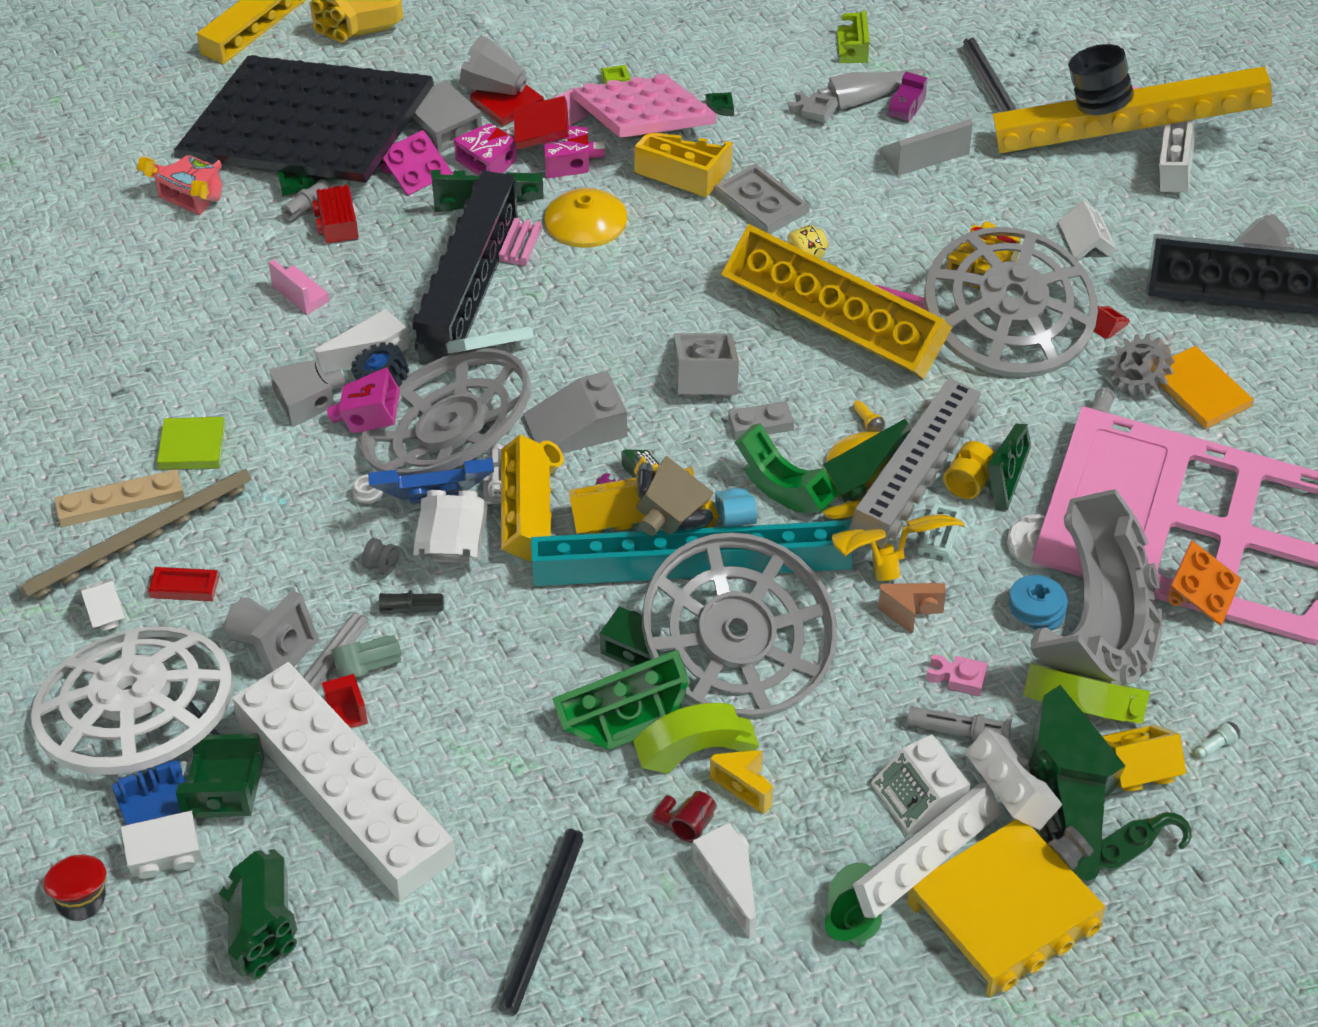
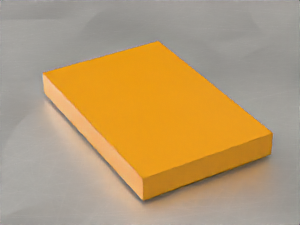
(1204, 388)

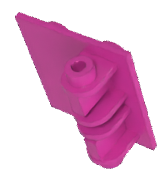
(412, 161)

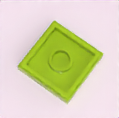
(191, 443)

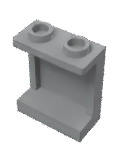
(446, 115)

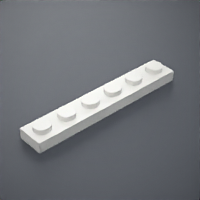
(926, 850)

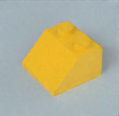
(1148, 754)

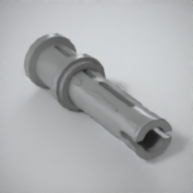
(956, 724)

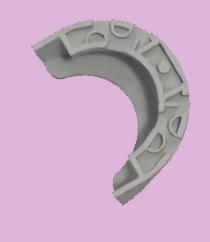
(1119, 611)

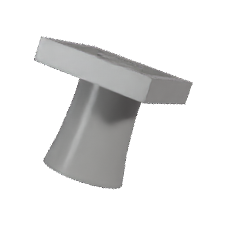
(277, 634)

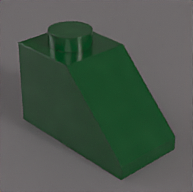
(624, 638)

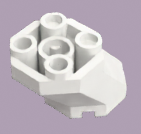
(450, 527)

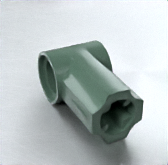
(366, 656)

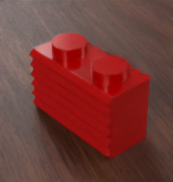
(336, 214)

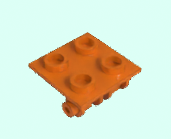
(1204, 583)

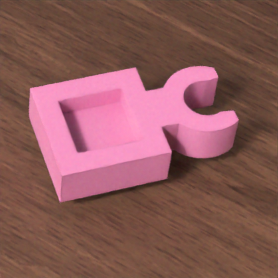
(963, 675)

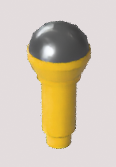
(872, 421)

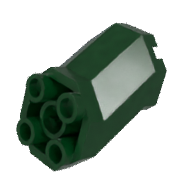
(258, 914)

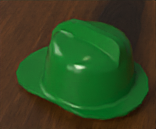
(844, 914)

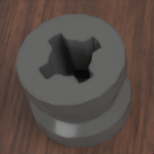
(380, 556)
(1071, 847)

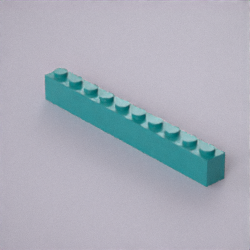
(639, 555)

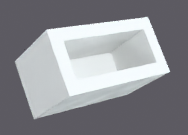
(161, 845)

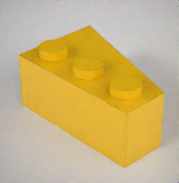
(683, 163)

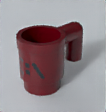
(690, 818)

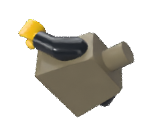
(671, 498)

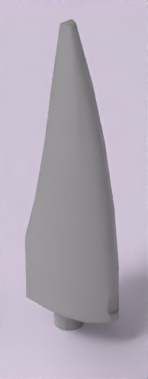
(862, 87)

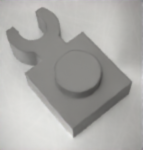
(816, 108)

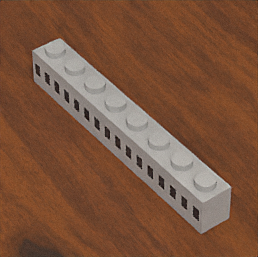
(916, 461)

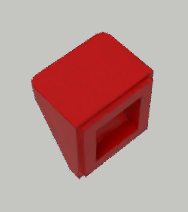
(1109, 322)

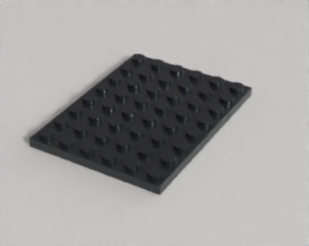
(306, 117)

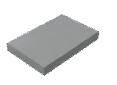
(761, 199)

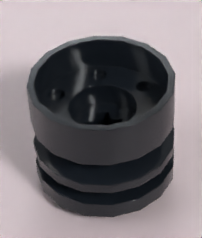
(1101, 79)

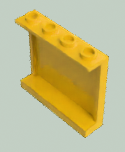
(1009, 904)

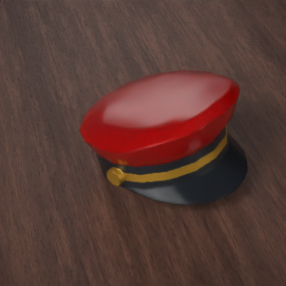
(77, 886)

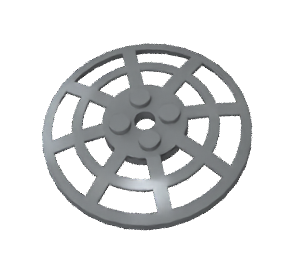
(1008, 309)
(454, 418)
(747, 611)

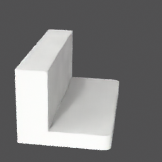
(1086, 230)

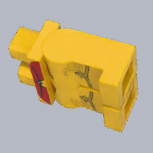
(980, 266)

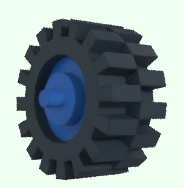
(379, 358)

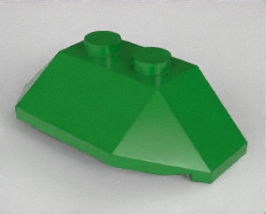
(624, 703)

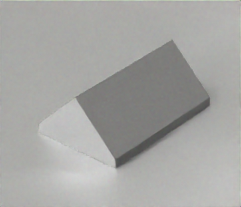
(928, 148)

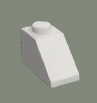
(102, 604)

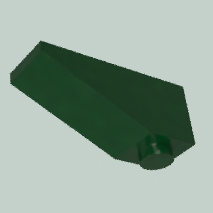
(861, 465)

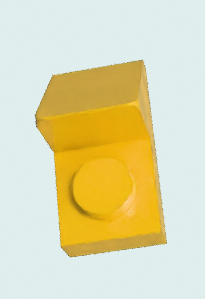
(740, 775)

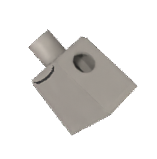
(304, 389)

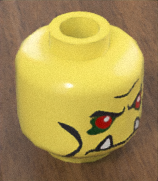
(809, 240)

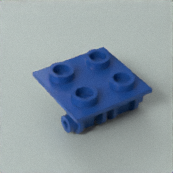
(149, 794)

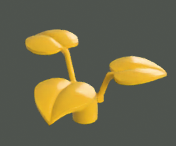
(886, 559)

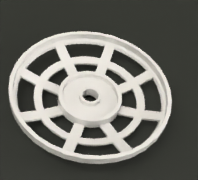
(149, 690)

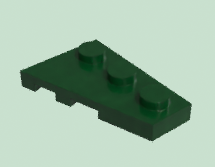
(1008, 465)

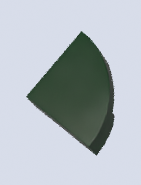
(720, 103)

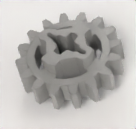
(1141, 365)

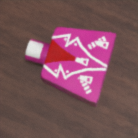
(486, 149)
(571, 154)

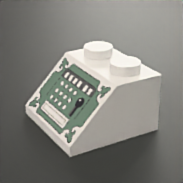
(920, 784)

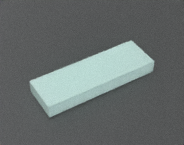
(489, 339)

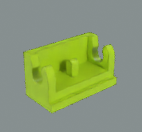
(853, 38)

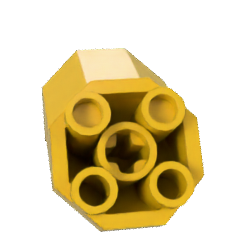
(354, 17)

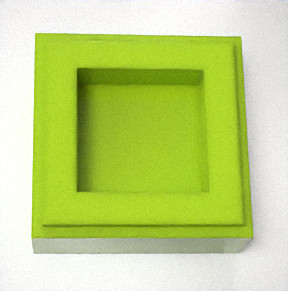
(615, 73)

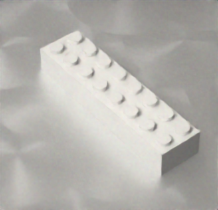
(345, 781)

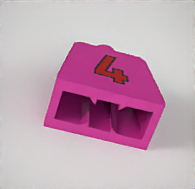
(367, 402)

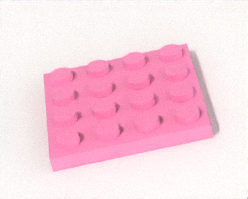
(643, 105)

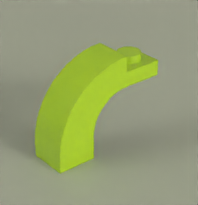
(1089, 694)
(690, 730)

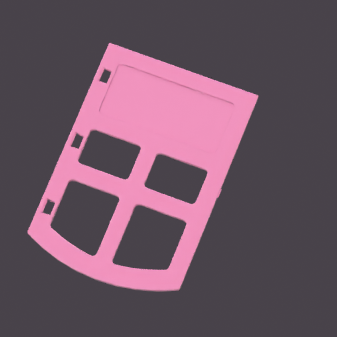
(1148, 475)

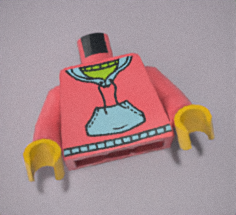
(186, 182)

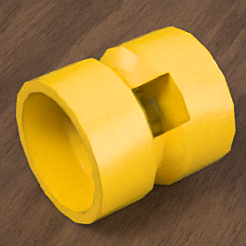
(968, 470)

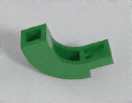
(780, 480)

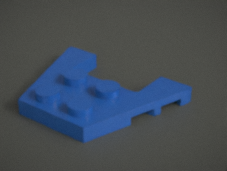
(416, 486)

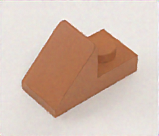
(907, 599)

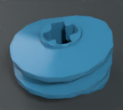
(1038, 602)

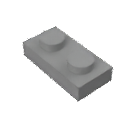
(773, 417)

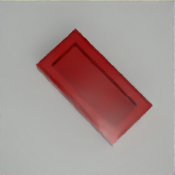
(183, 584)

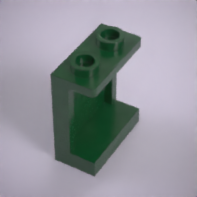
(222, 776)

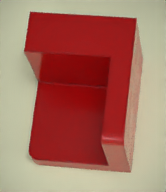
(346, 700)

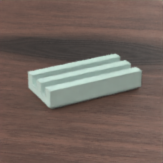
(935, 549)

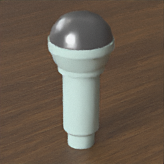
(1226, 734)

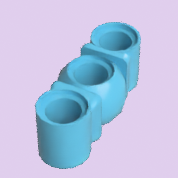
(736, 507)

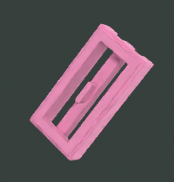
(510, 238)

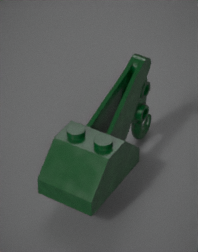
(1081, 772)

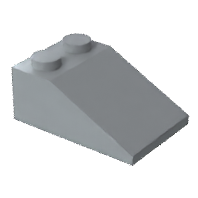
(706, 364)
(580, 415)

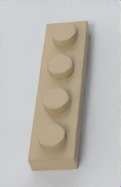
(119, 498)

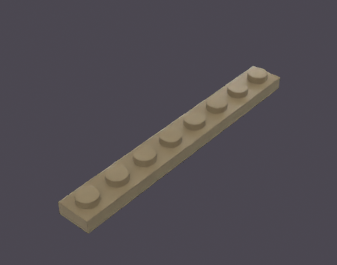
(124, 540)

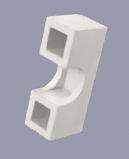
(1003, 769)

